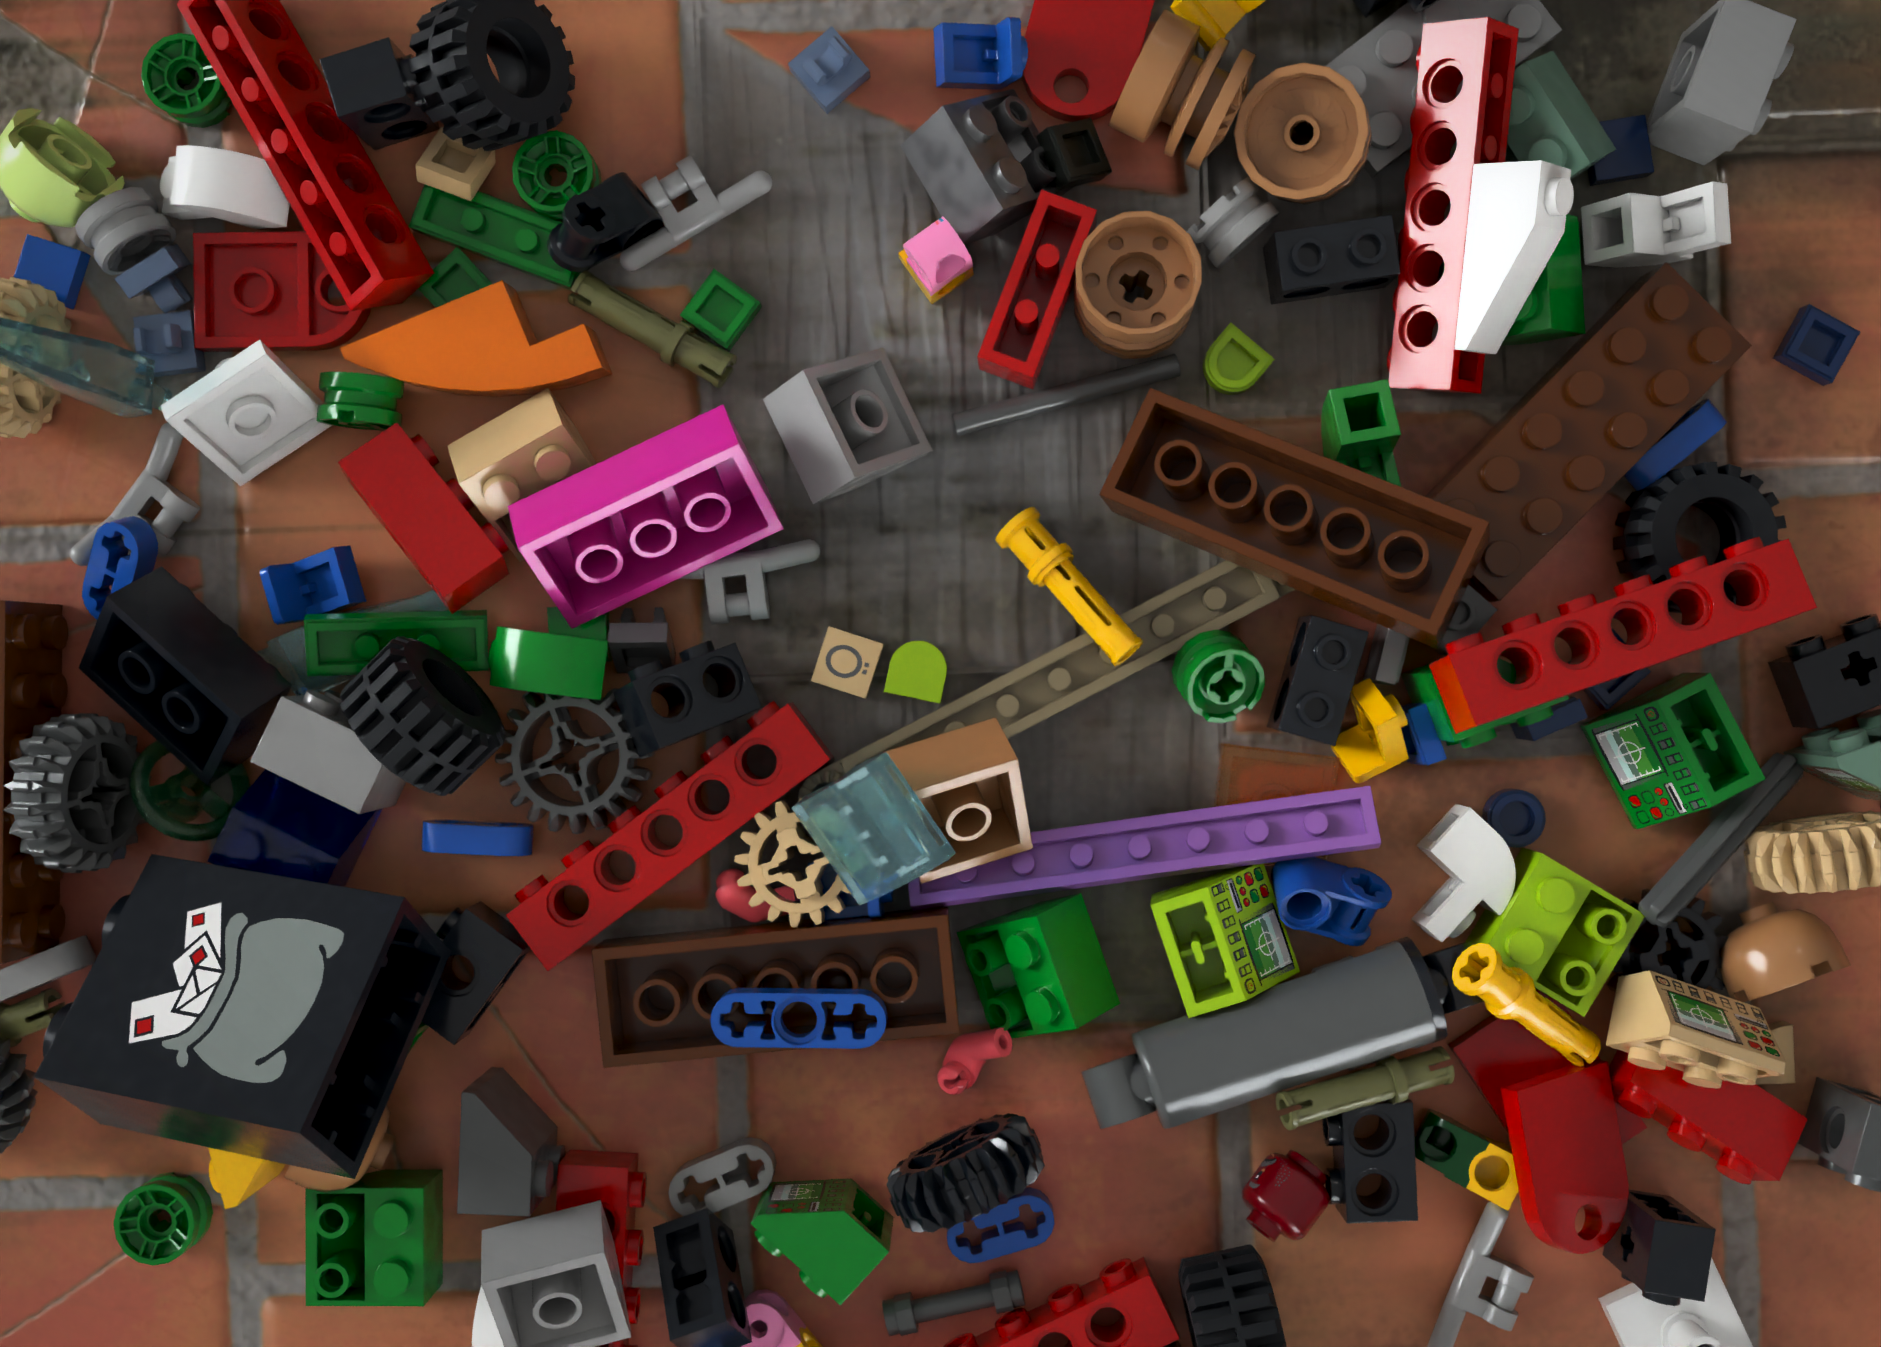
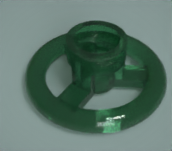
(169, 807)

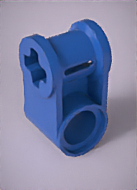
(1327, 899)

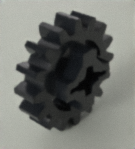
(1692, 955)

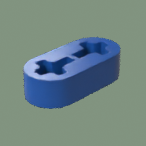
(1676, 444)
(112, 564)
(477, 837)
(1005, 1238)

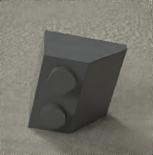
(504, 1149)

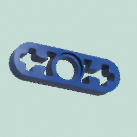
(754, 1003)

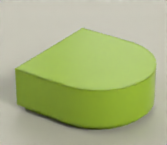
(1234, 362)
(917, 672)

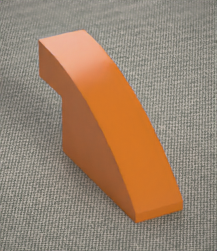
(481, 349)

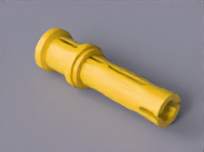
(1053, 566)
(1512, 995)

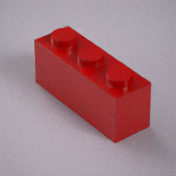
(1036, 290)
(427, 516)
(1734, 1124)

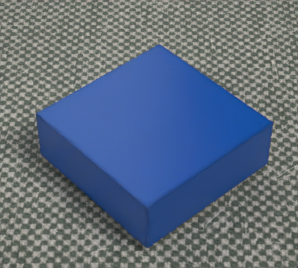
(53, 267)
(1420, 736)

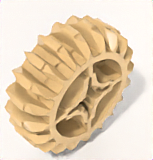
(23, 401)
(1816, 853)

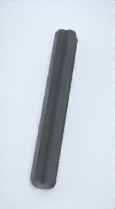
(1719, 841)

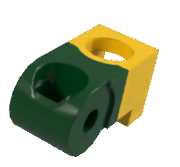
(1467, 1158)

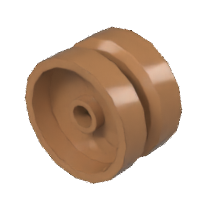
(1269, 122)

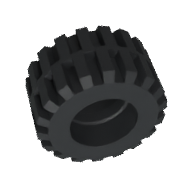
(461, 85)
(1719, 491)
(422, 716)
(1230, 1300)

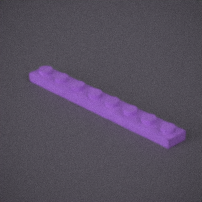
(1166, 847)

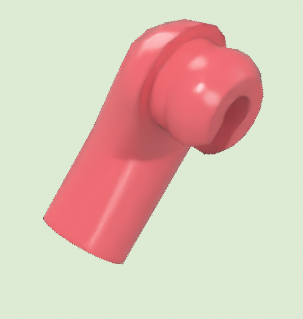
(736, 898)
(968, 1055)

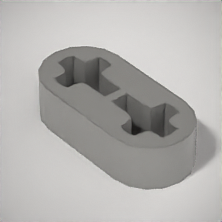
(45, 967)
(717, 1165)

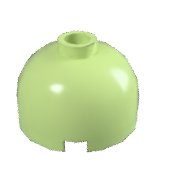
(53, 169)

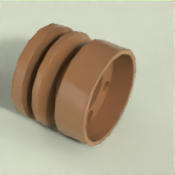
(1182, 89)
(1129, 253)

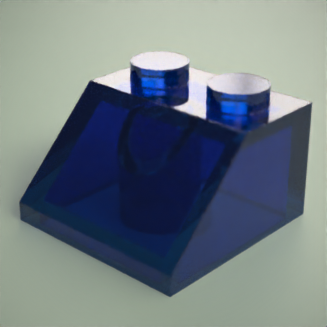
(292, 833)

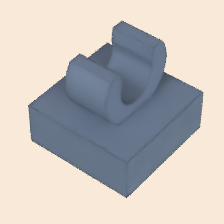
(829, 70)
(158, 277)
(169, 342)

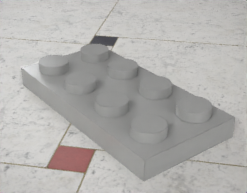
(1386, 71)

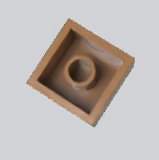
(971, 792)

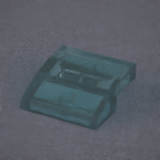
(873, 829)

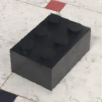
(183, 674)

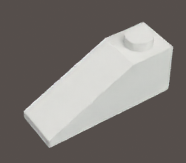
(1510, 236)

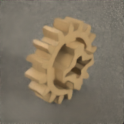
(761, 875)

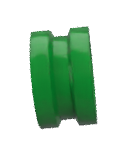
(171, 66)
(539, 157)
(359, 400)
(1203, 663)
(162, 1241)

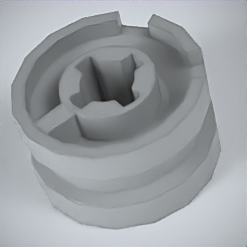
(1233, 222)
(124, 229)

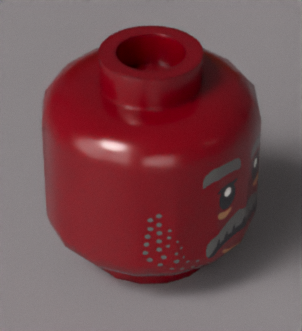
(1285, 1196)

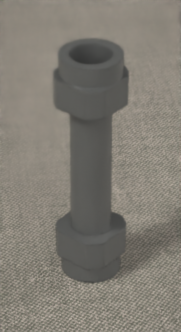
(904, 1313)

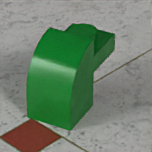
(1362, 428)
(547, 663)

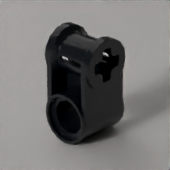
(602, 224)

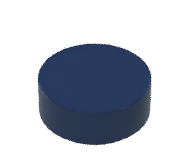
(1515, 816)

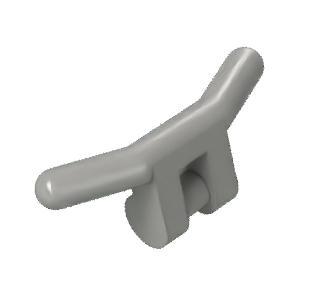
(694, 218)
(147, 488)
(752, 566)
(1470, 1277)

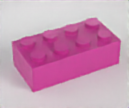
(644, 517)

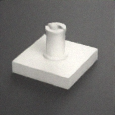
(246, 413)
(1690, 1324)

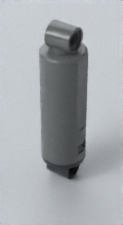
(1283, 1037)

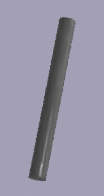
(1066, 395)

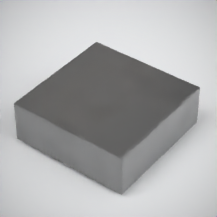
(1386, 656)

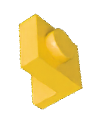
(1377, 739)

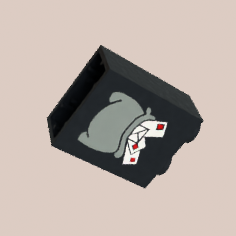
(247, 1013)

